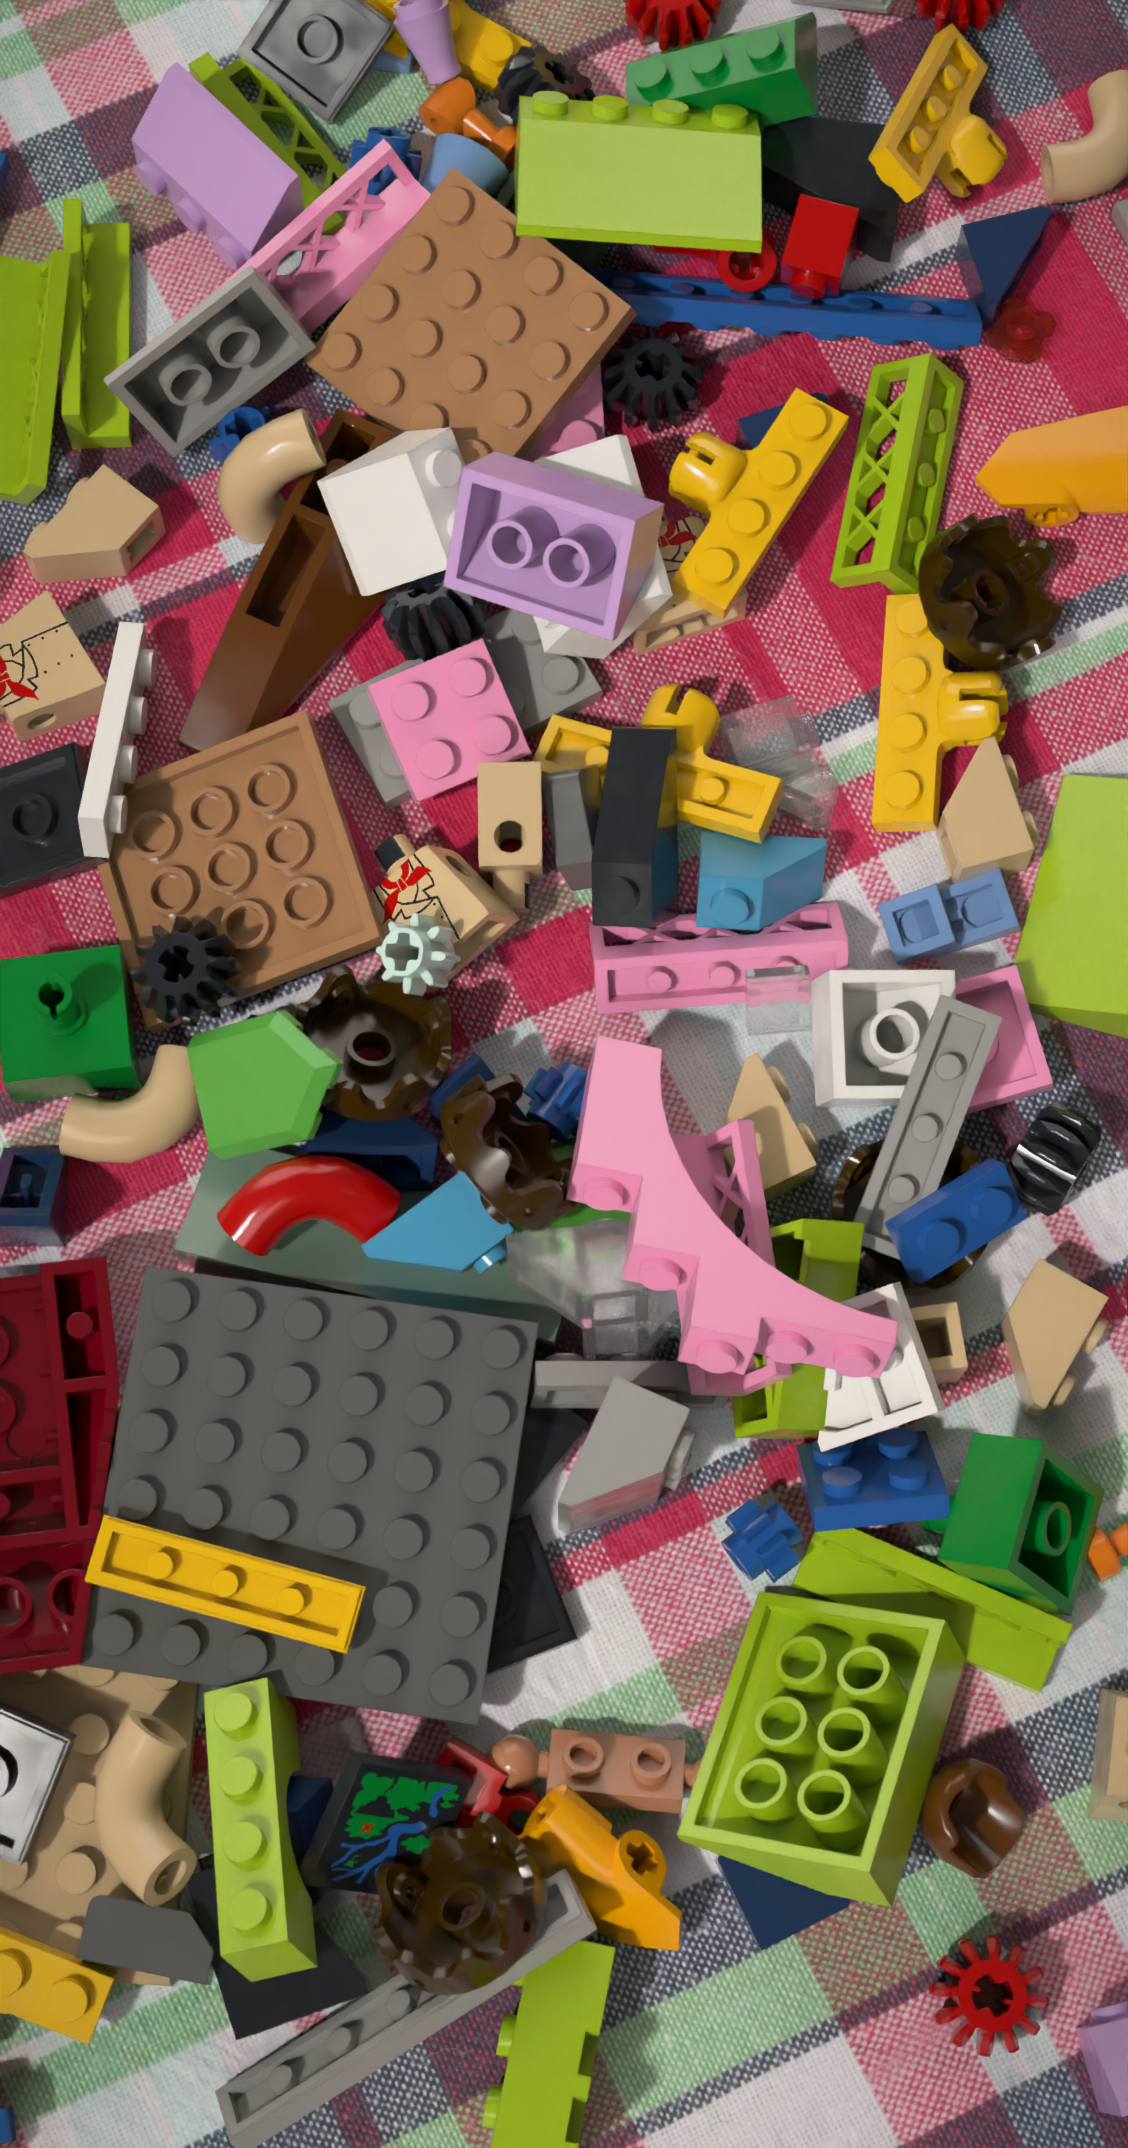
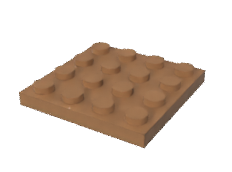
(470, 328)
(251, 846)

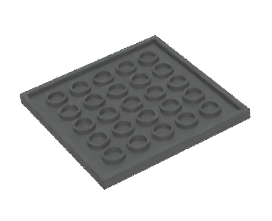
(332, 1444)

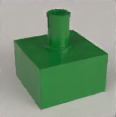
(67, 1024)
(1020, 1521)

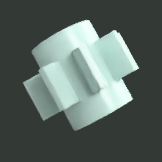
(434, 958)

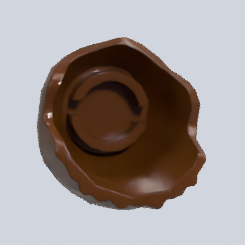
(970, 1816)

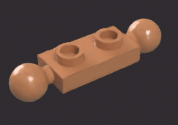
(602, 1768)

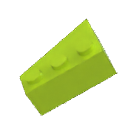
(825, 1260)
(550, 2051)

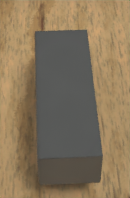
(572, 811)
(146, 1939)

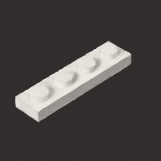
(113, 755)

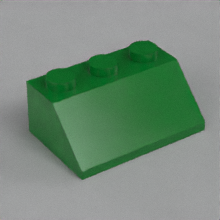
(758, 68)

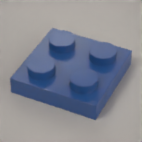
(873, 1481)

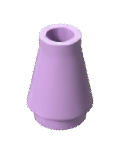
(430, 36)

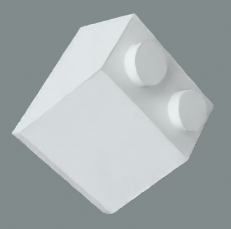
(397, 508)
(870, 1031)

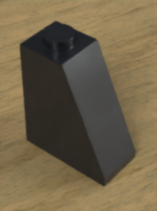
(831, 164)
(278, 1999)

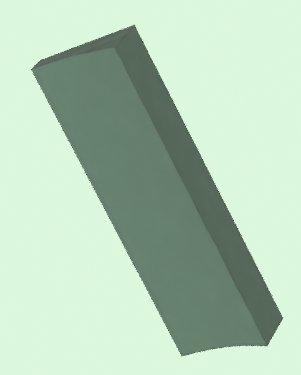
(330, 1260)

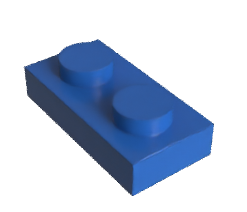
(955, 1220)

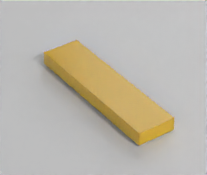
(226, 1584)

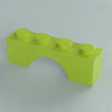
(259, 1890)

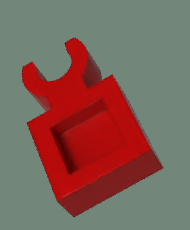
(486, 1790)

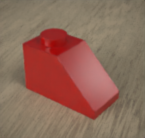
(819, 247)

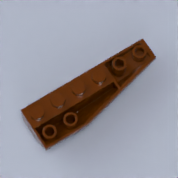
(292, 610)

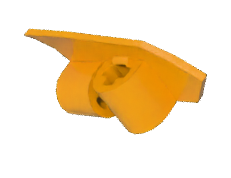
(1062, 469)
(615, 1875)

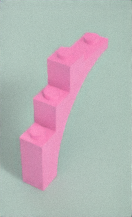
(679, 1243)

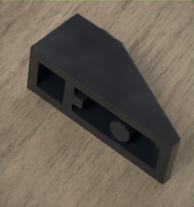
(637, 831)

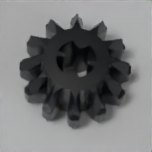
(537, 71)
(652, 379)
(431, 618)
(172, 992)
(1052, 1157)

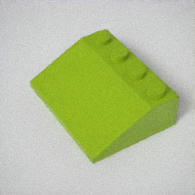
(638, 173)
(1077, 917)
(826, 1744)

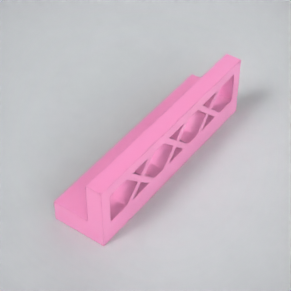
(339, 263)
(710, 969)
(744, 1189)

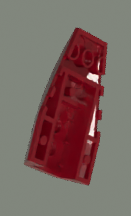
(53, 1455)

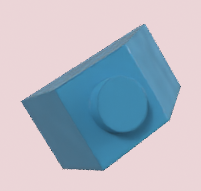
(756, 883)
(443, 1232)

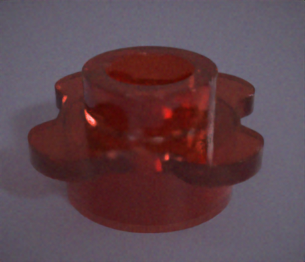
(1015, 346)

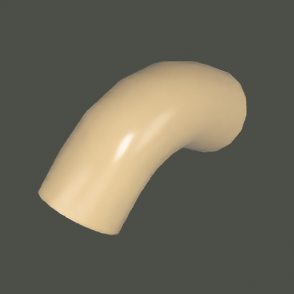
(1100, 158)
(261, 468)
(136, 1125)
(130, 1812)

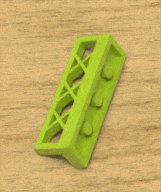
(222, 86)
(95, 329)
(30, 352)
(911, 470)
(990, 1627)

